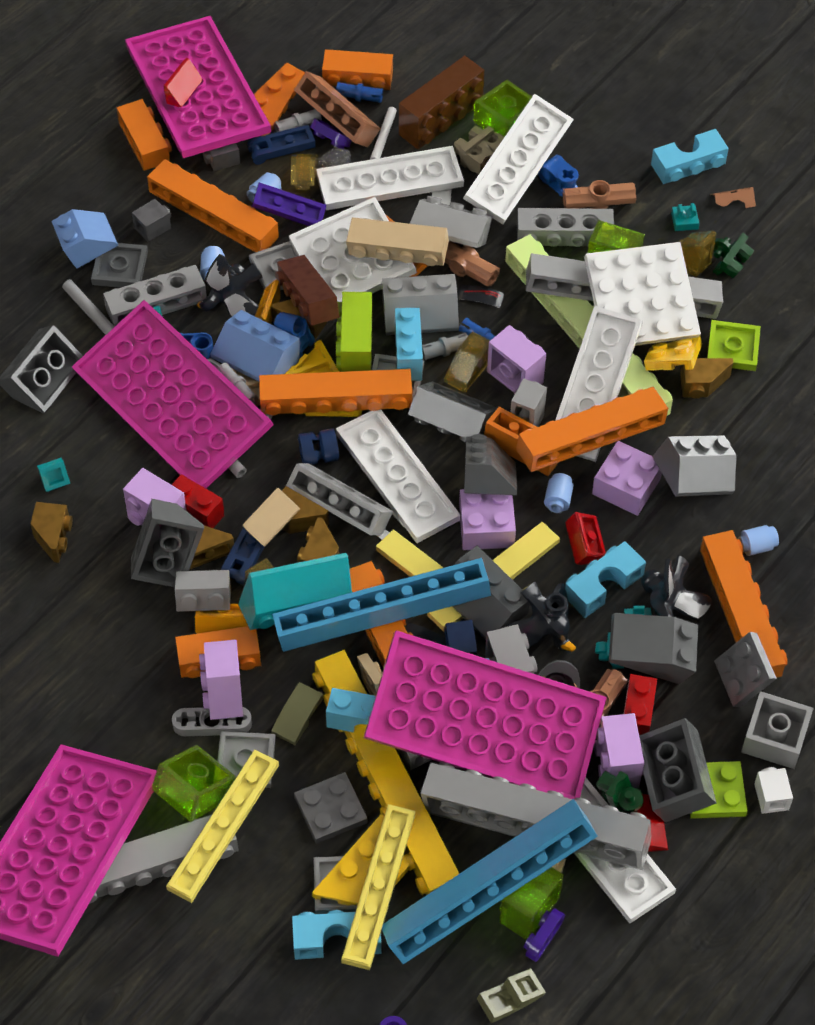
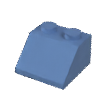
(84, 235)

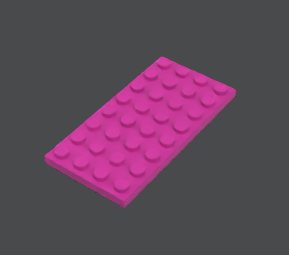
(221, 106)
(172, 396)
(484, 716)
(66, 844)

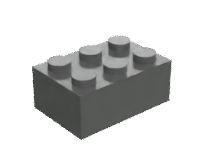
(676, 770)

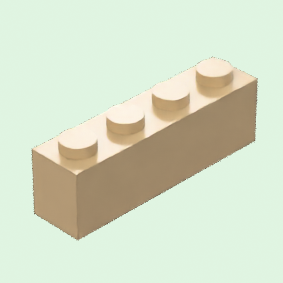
(397, 241)

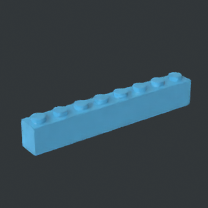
(382, 604)
(488, 881)

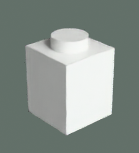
(773, 790)

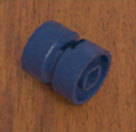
(327, 445)

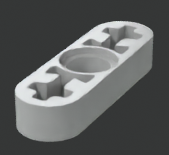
(204, 730)

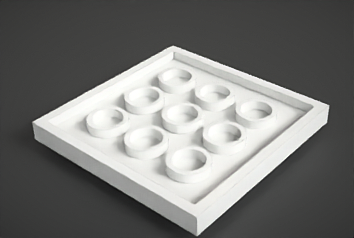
(327, 251)
(648, 286)

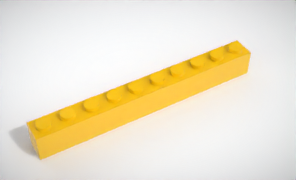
(389, 781)

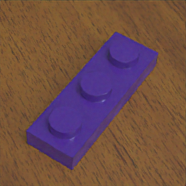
(288, 205)

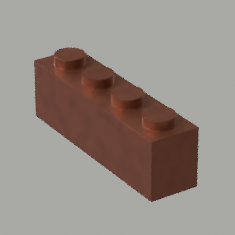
(307, 290)

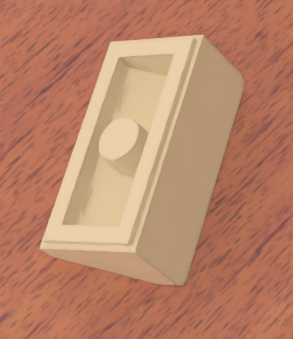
(271, 517)

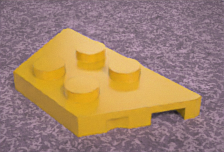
(667, 355)
(318, 362)
(348, 877)

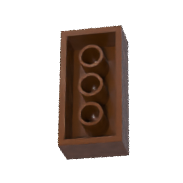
(440, 102)

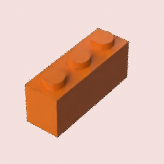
(358, 67)
(143, 134)
(505, 430)
(192, 645)

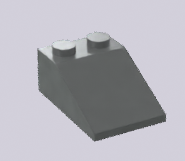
(654, 645)

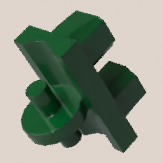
(728, 252)
(619, 792)

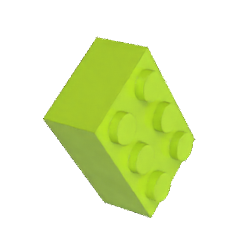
(354, 332)

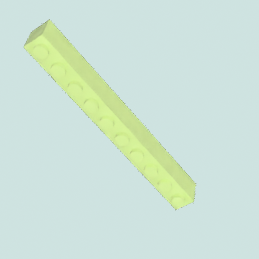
(574, 317)

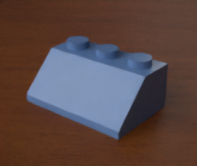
(255, 346)

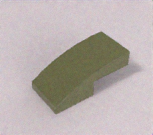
(296, 713)
(511, 996)

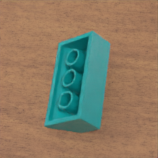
(292, 587)

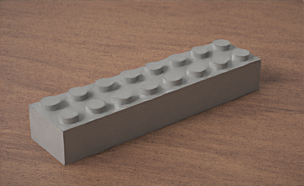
(515, 808)

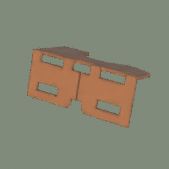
(745, 195)

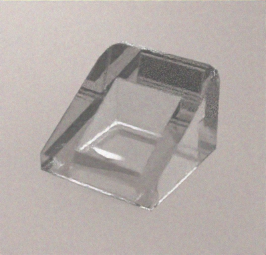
(335, 157)

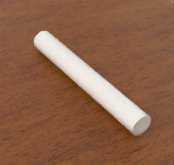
(384, 132)

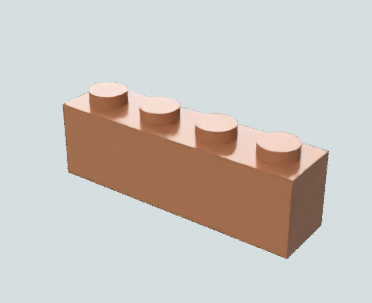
(337, 109)

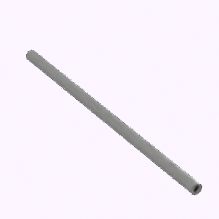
(106, 326)

